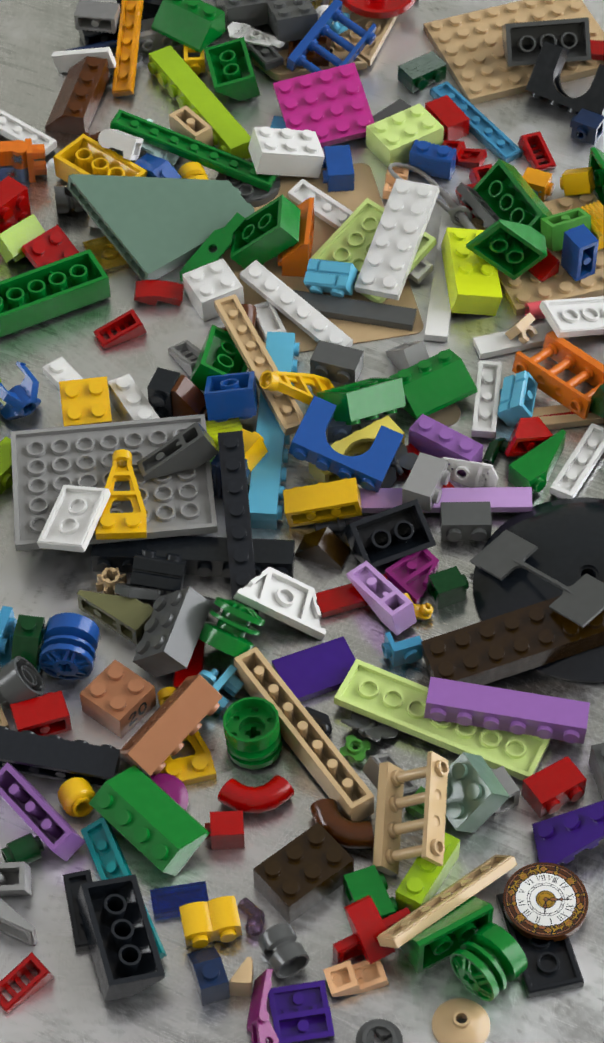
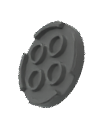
(252, 194)

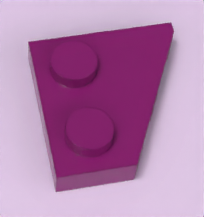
(412, 573)

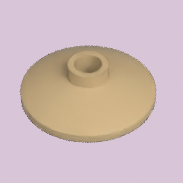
(448, 1030)

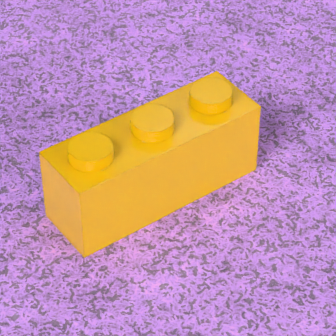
(322, 502)

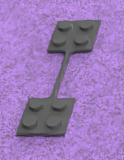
(508, 552)

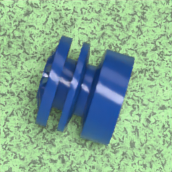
(69, 646)

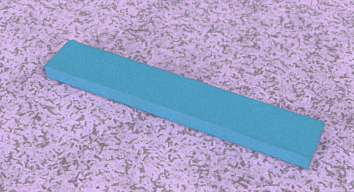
(480, 125)

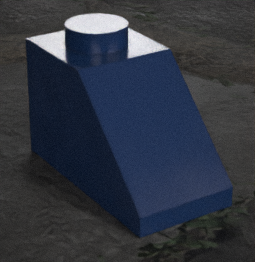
(209, 975)

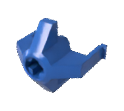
(20, 399)

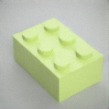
(395, 135)

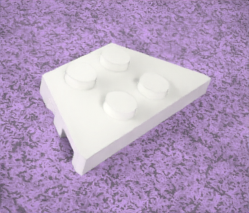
(284, 600)

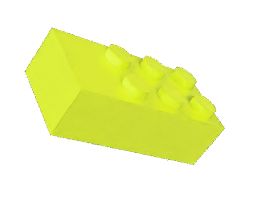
(470, 280)

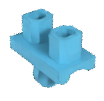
(227, 681)

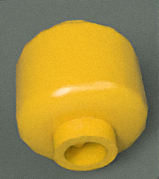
(75, 797)

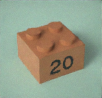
(118, 698)

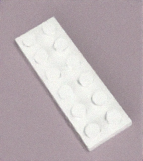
(397, 239)

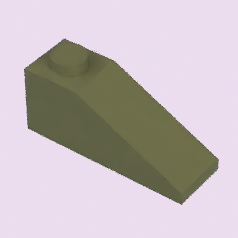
(119, 613)

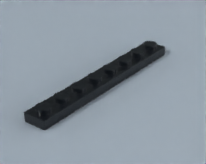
(236, 510)

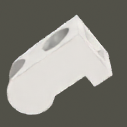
(122, 141)

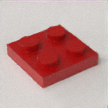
(49, 247)

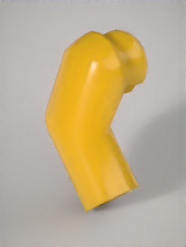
(422, 611)

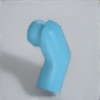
(338, 27)

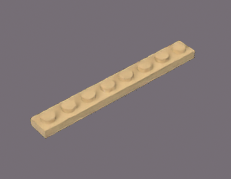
(257, 360)

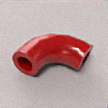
(256, 799)

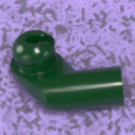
(494, 448)

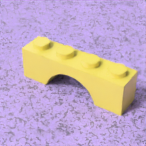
(355, 445)

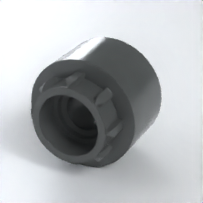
(19, 682)

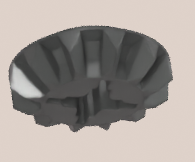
(382, 1029)

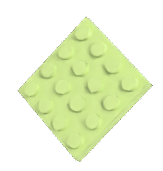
(354, 237)

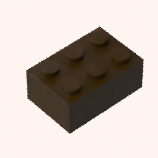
(303, 872)

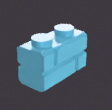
(330, 277)
(517, 398)

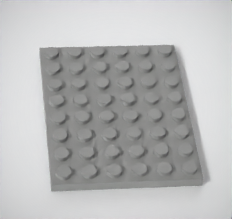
(83, 457)

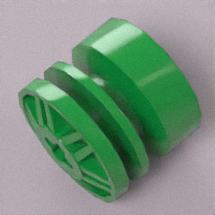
(231, 627)
(252, 732)
(488, 961)

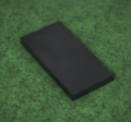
(550, 963)

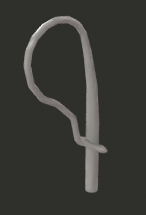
(453, 210)

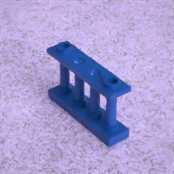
(322, 28)

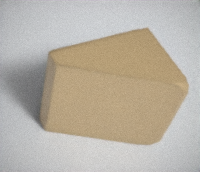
(242, 981)

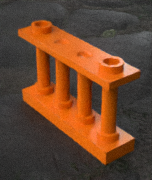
(567, 357)

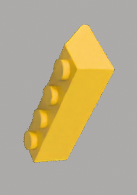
(90, 158)

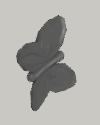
(401, 459)
(370, 730)

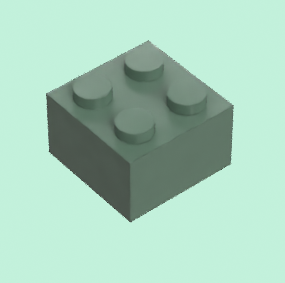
(472, 793)

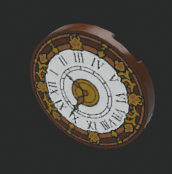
(545, 901)

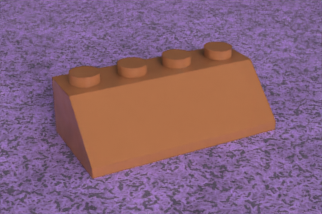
(171, 725)

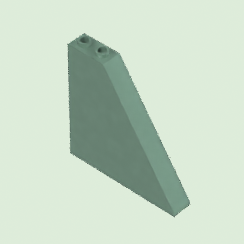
(157, 219)

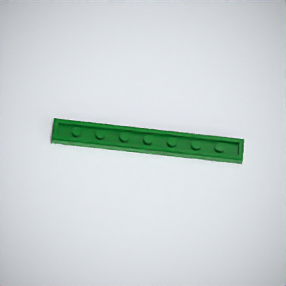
(192, 150)

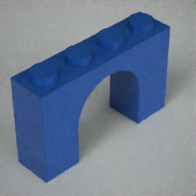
(312, 446)

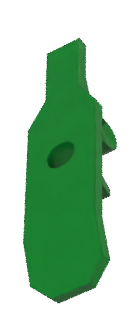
(219, 239)

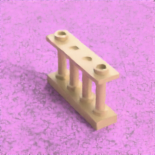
(389, 814)

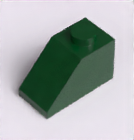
(28, 638)

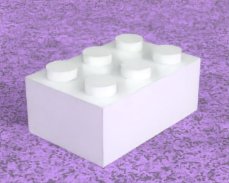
(286, 152)

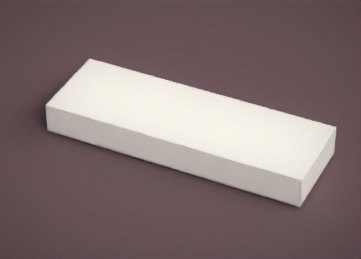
(66, 59)

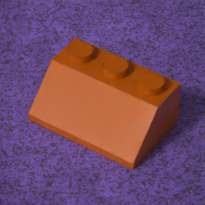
(296, 258)

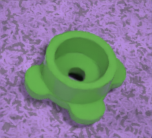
(355, 755)

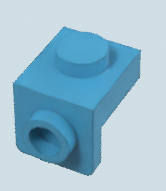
(402, 651)

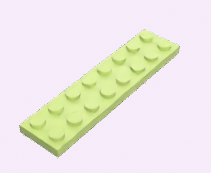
(402, 706)

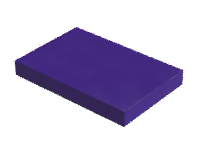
(316, 669)

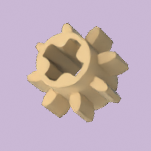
(107, 580)

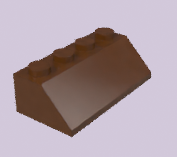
(79, 97)

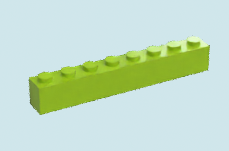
(192, 92)

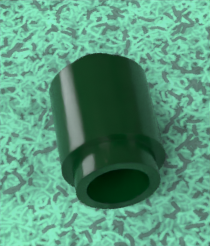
(23, 849)

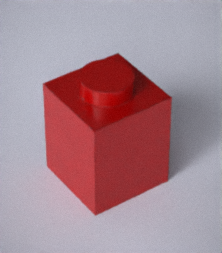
(226, 830)

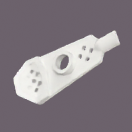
(252, 36)
(474, 473)

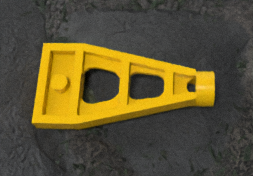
(282, 382)
(122, 525)
(191, 768)

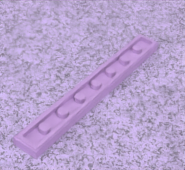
(500, 498)

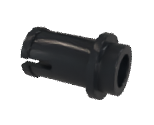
(336, 526)

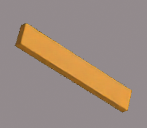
(127, 48)

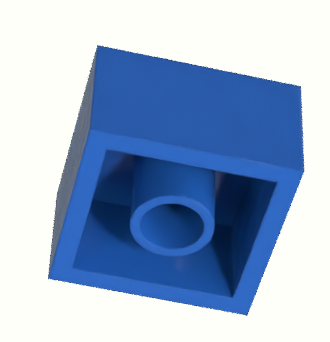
(231, 396)

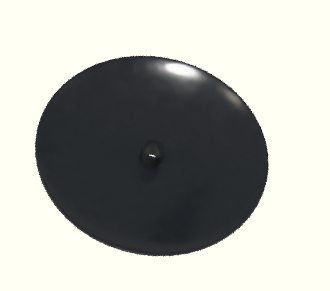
(569, 546)

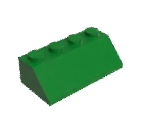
(511, 196)
(149, 819)

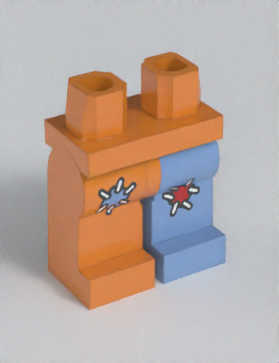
(18, 160)

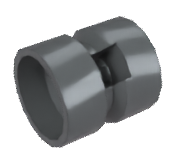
(66, 201)
(284, 953)

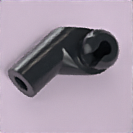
(321, 719)

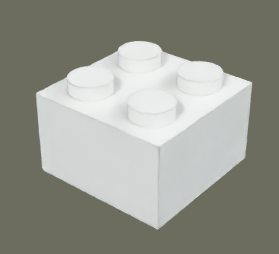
(209, 284)

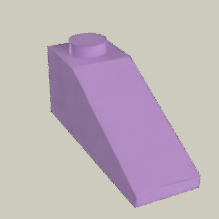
(383, 598)

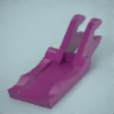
(258, 1017)

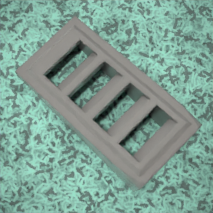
(185, 360)
(15, 925)

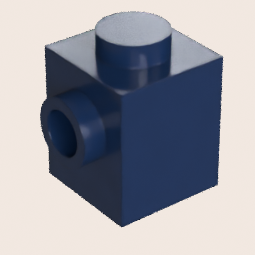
(587, 126)

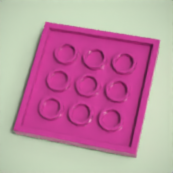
(326, 103)

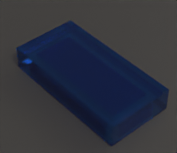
(169, 899)

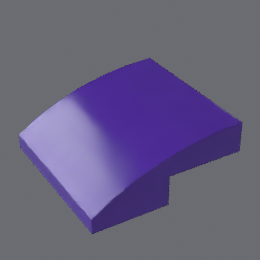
(301, 1012)

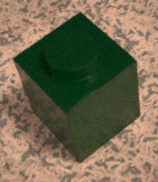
(447, 587)

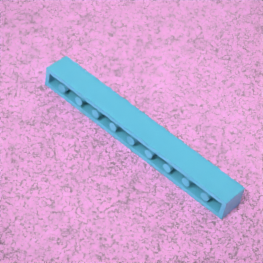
(269, 473)

